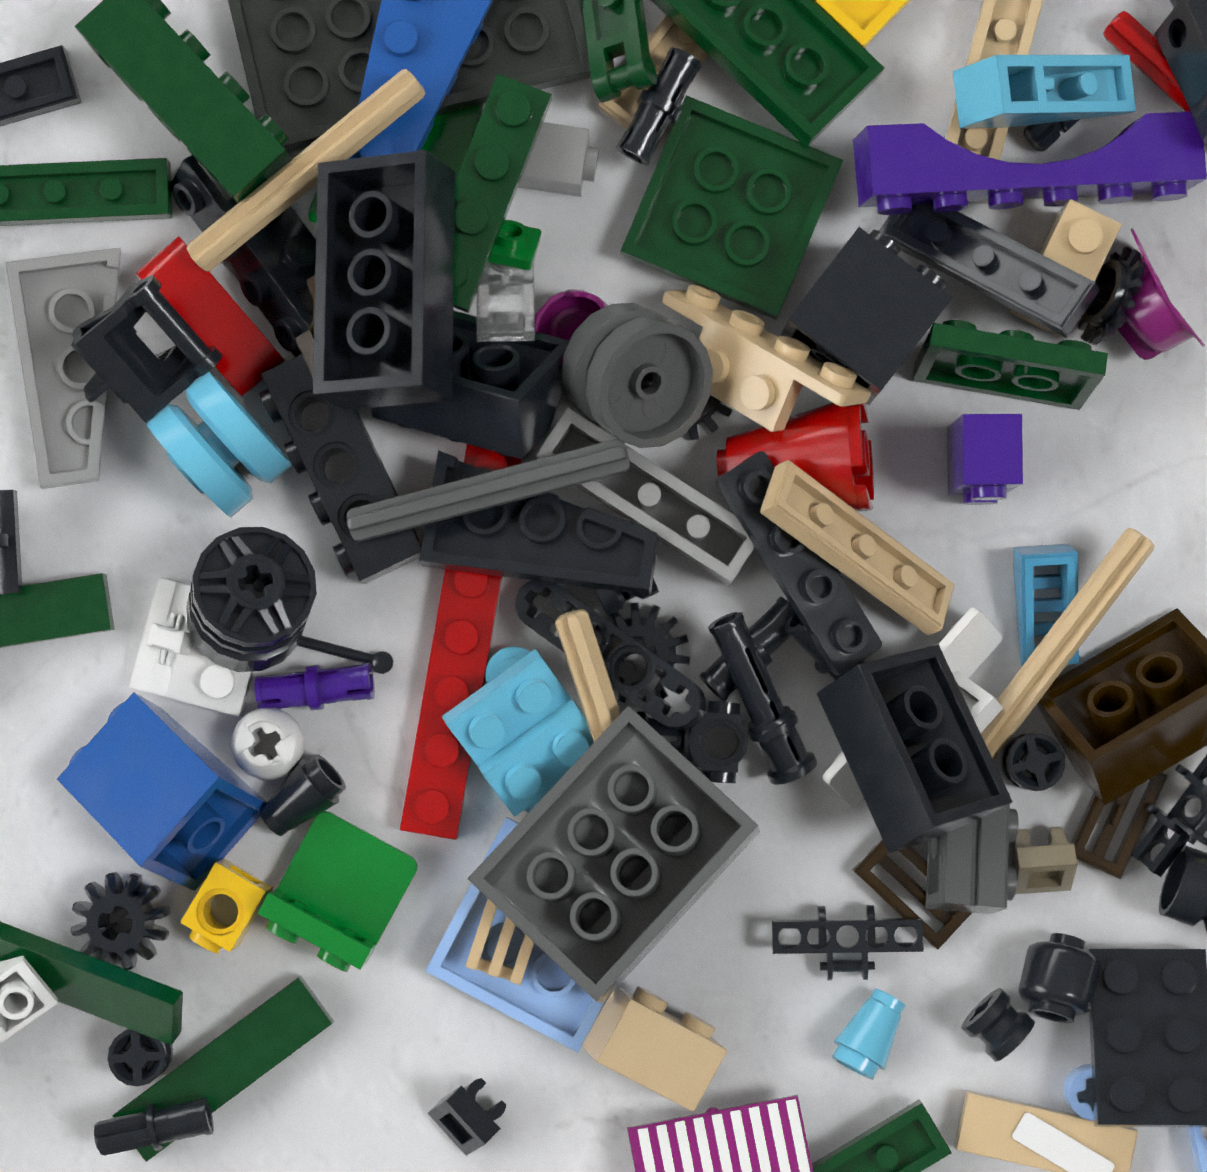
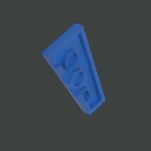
(429, 42)

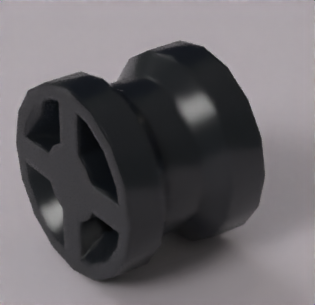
(1043, 759)
(998, 1024)
(129, 1056)

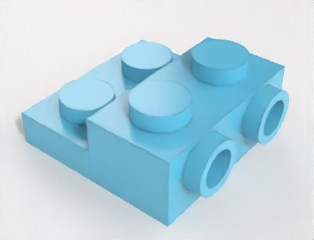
(521, 732)

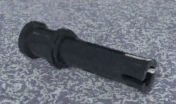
(770, 720)

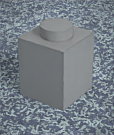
(560, 160)

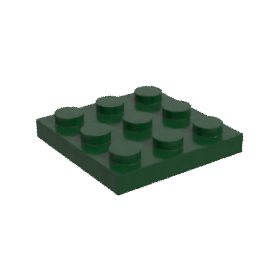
(731, 207)

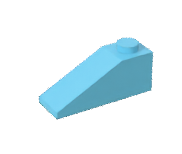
(1042, 89)

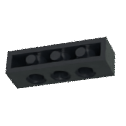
(285, 399)

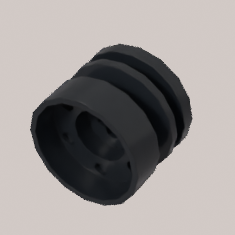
(229, 621)

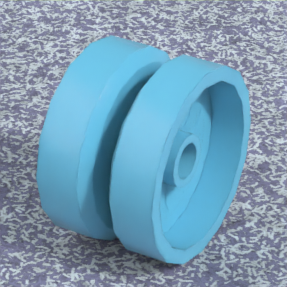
(212, 449)

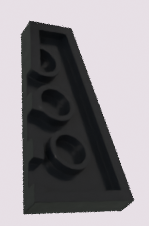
(540, 541)

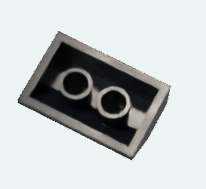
(499, 392)
(913, 747)

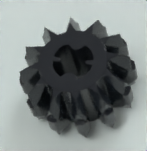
(111, 900)

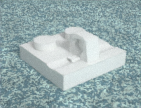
(174, 666)

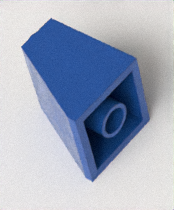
(161, 793)

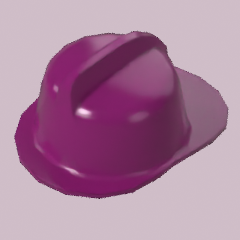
(1154, 322)

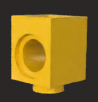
(243, 888)

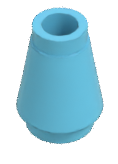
(869, 1035)

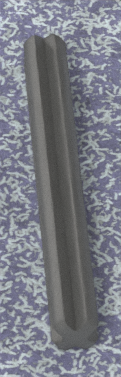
(488, 490)

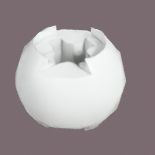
(288, 749)

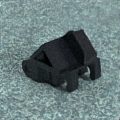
(128, 365)

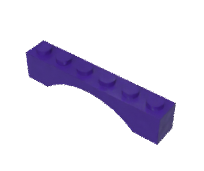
(918, 166)

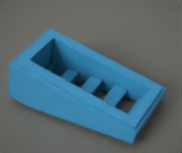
(1025, 583)

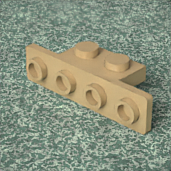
(757, 369)

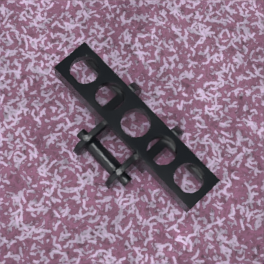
(1185, 828)
(863, 945)

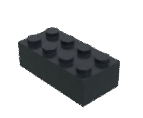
(384, 281)

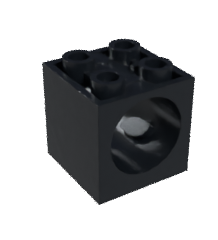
(868, 309)

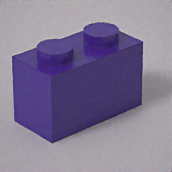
(984, 457)

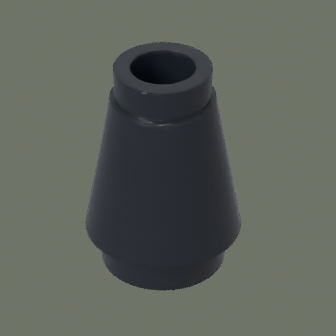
(303, 795)

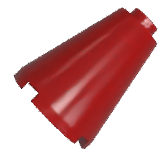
(821, 443)

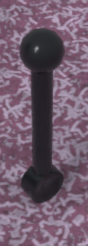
(380, 662)

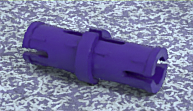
(315, 687)

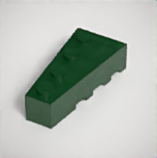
(185, 93)

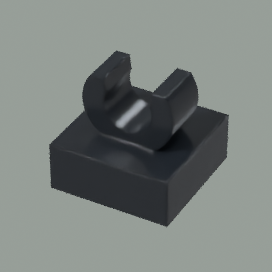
(465, 1119)

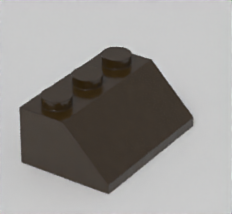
(1133, 707)

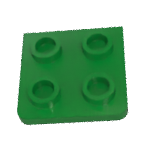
(339, 891)

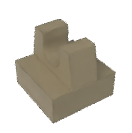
(1044, 867)

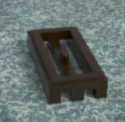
(878, 855)
(1096, 857)

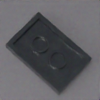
(1149, 1038)

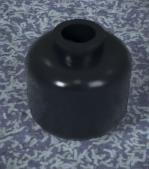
(1059, 978)

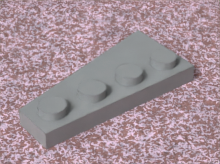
(48, 303)

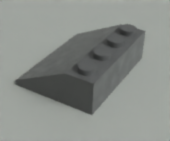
(614, 854)

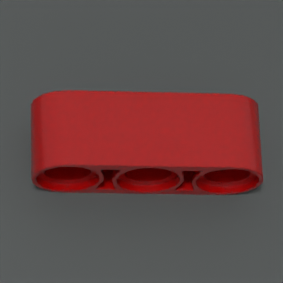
(213, 316)

